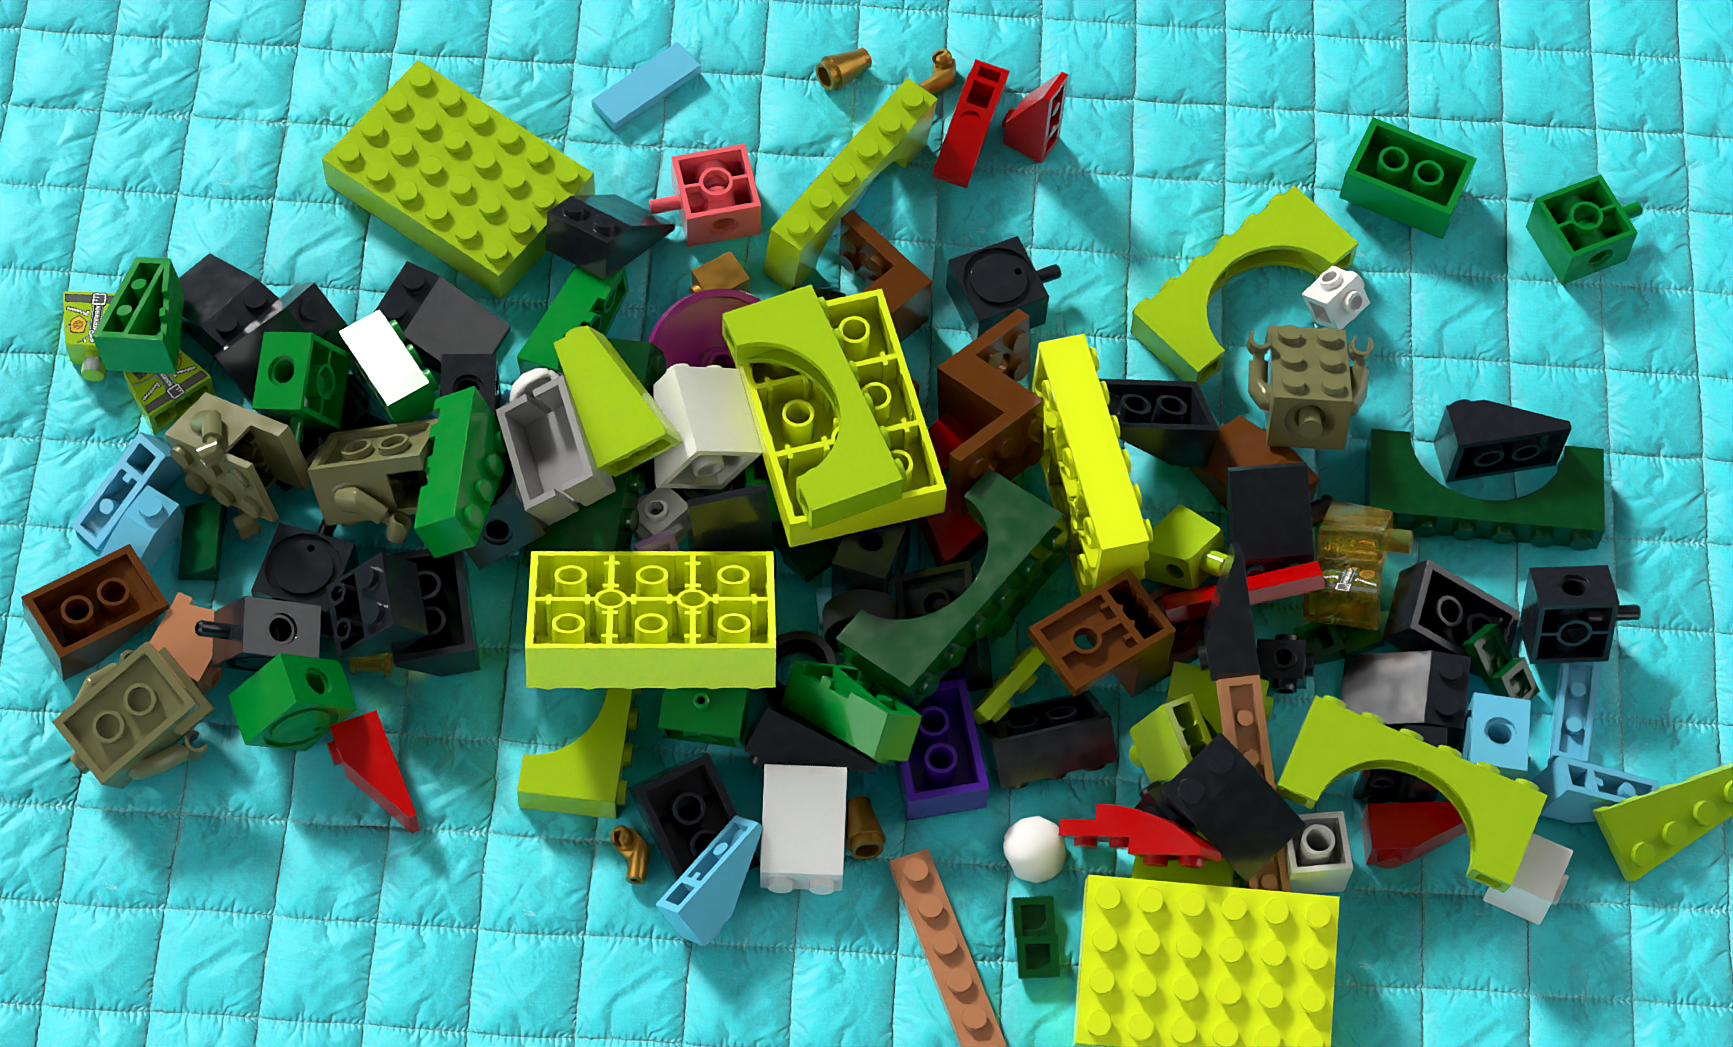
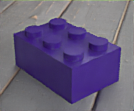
(946, 759)

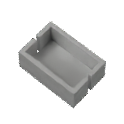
(551, 453)

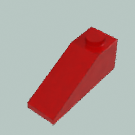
(1037, 120)
(371, 765)
(1406, 831)

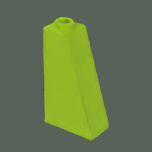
(613, 405)

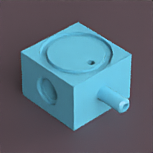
(1497, 733)

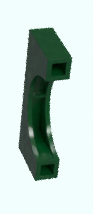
(1560, 513)
(613, 519)
(919, 651)

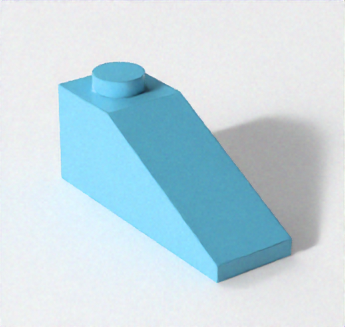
(142, 464)
(147, 526)
(1580, 787)
(711, 885)

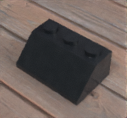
(449, 616)
(1048, 740)

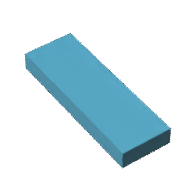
(646, 86)
(1574, 711)

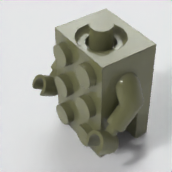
(1307, 385)
(236, 458)
(373, 475)
(133, 717)

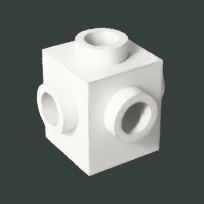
(1336, 298)
(660, 512)

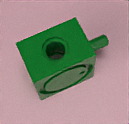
(1582, 228)
(301, 381)
(292, 702)
(705, 715)

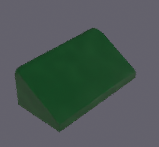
(202, 541)

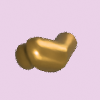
(942, 74)
(634, 850)

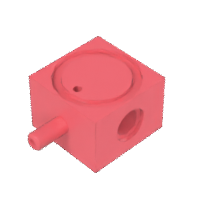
(713, 195)

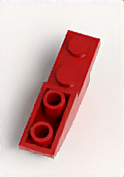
(970, 123)
(1142, 835)

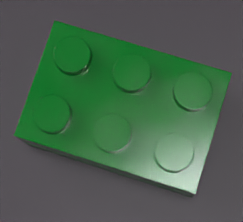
(1407, 178)

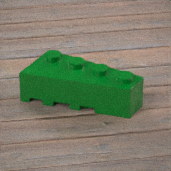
(581, 302)
(460, 473)

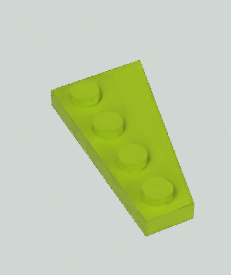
(995, 701)
(1661, 823)

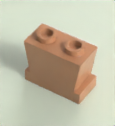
(189, 650)

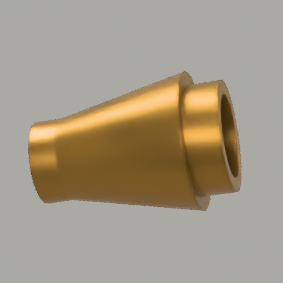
(840, 69)
(864, 832)

